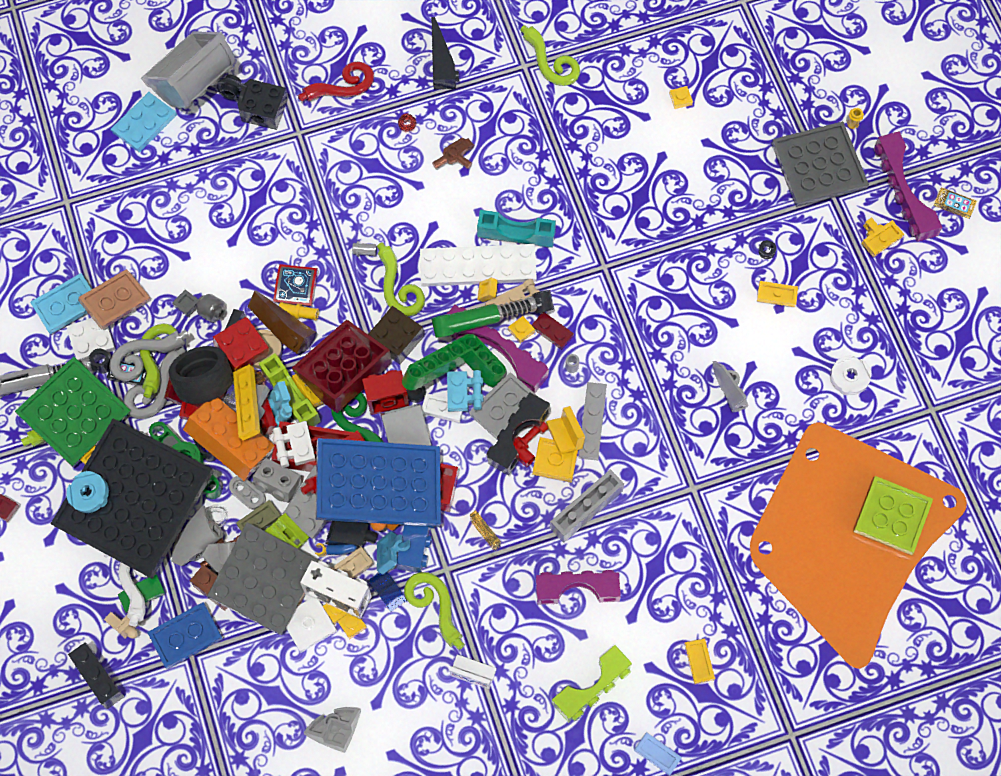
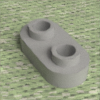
(247, 493)

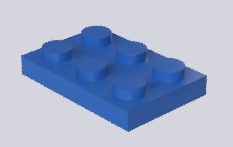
(184, 635)

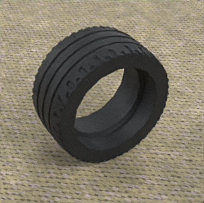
(187, 378)

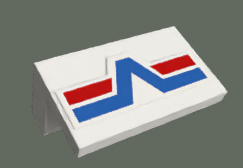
(473, 671)

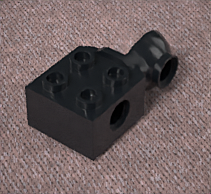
(257, 101)

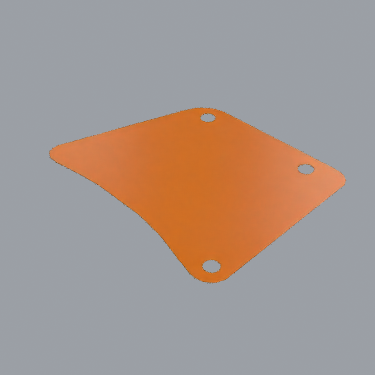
(818, 561)

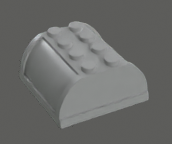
(190, 68)

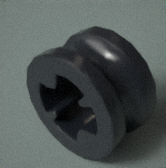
(763, 254)

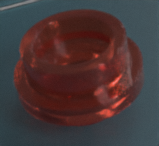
(407, 118)

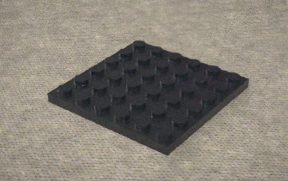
(146, 500)

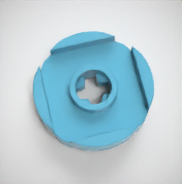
(95, 500)

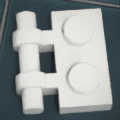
(300, 442)

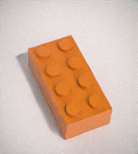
(217, 431)

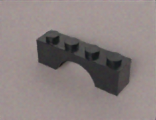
(531, 412)

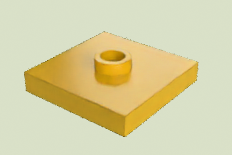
(551, 463)

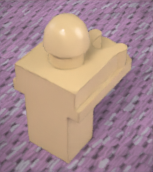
(121, 626)

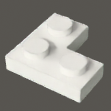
(438, 407)

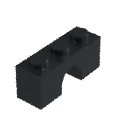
(95, 675)

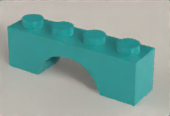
(495, 226)

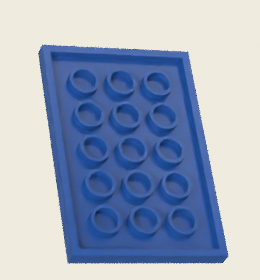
(378, 482)

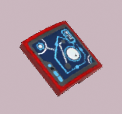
(295, 284)

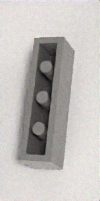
(587, 506)

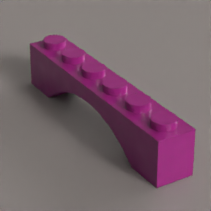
(922, 219)
(527, 369)

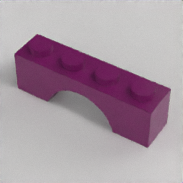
(603, 585)

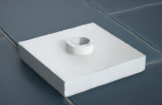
(309, 624)

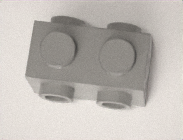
(277, 481)

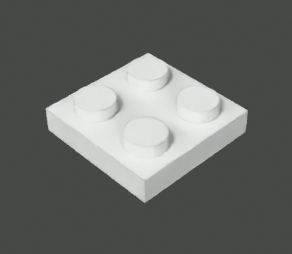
(88, 336)

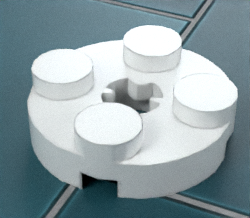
(843, 383)

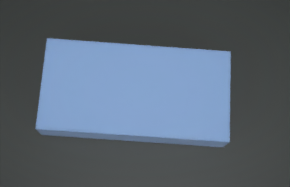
(658, 754)

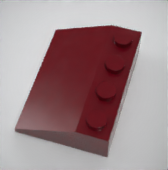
(340, 363)

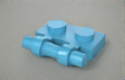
(458, 392)
(279, 403)

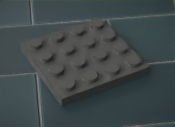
(820, 163)
(262, 579)

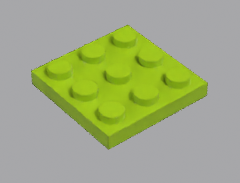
(893, 515)

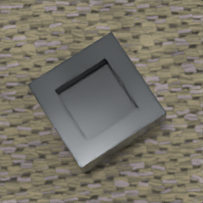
(185, 303)

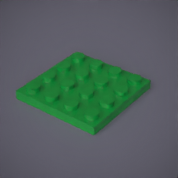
(72, 411)

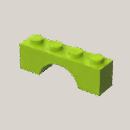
(301, 407)
(572, 702)

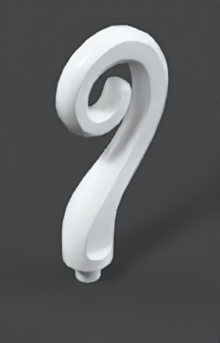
(137, 603)

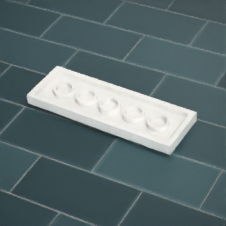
(477, 264)

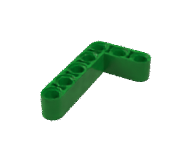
(466, 350)

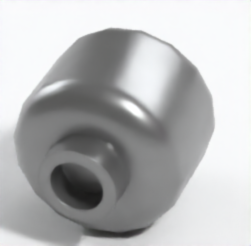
(211, 307)

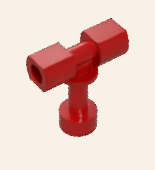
(521, 444)

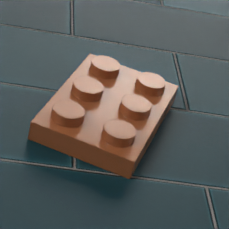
(114, 299)

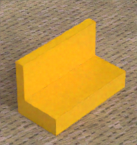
(566, 431)

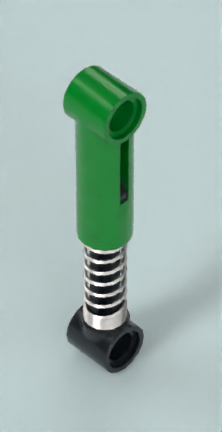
(490, 314)

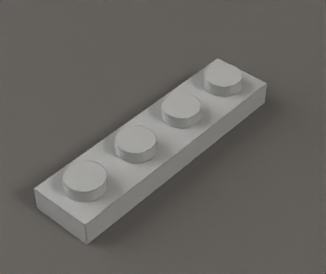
(593, 420)

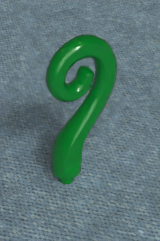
(343, 423)

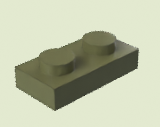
(260, 517)

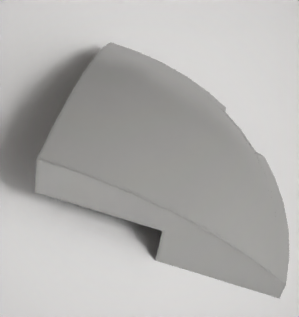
(334, 729)

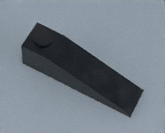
(443, 65)

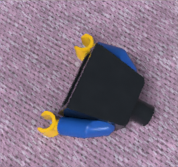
(346, 538)

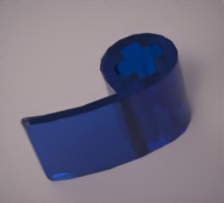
(387, 590)

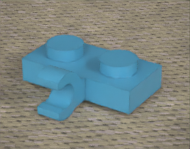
(387, 551)

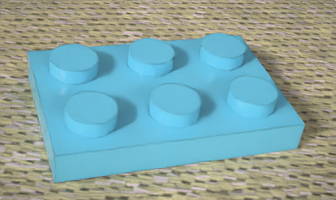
(143, 122)
(61, 304)

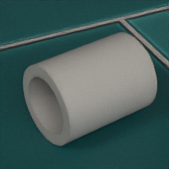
(572, 368)

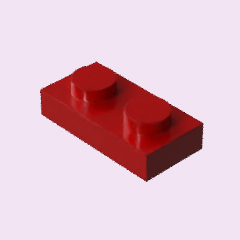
(267, 421)

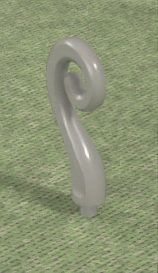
(166, 344)
(159, 402)

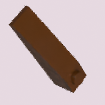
(282, 324)

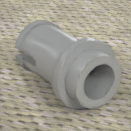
(364, 249)

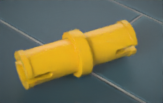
(300, 311)

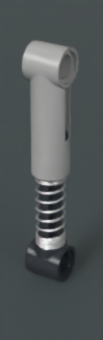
(41, 374)

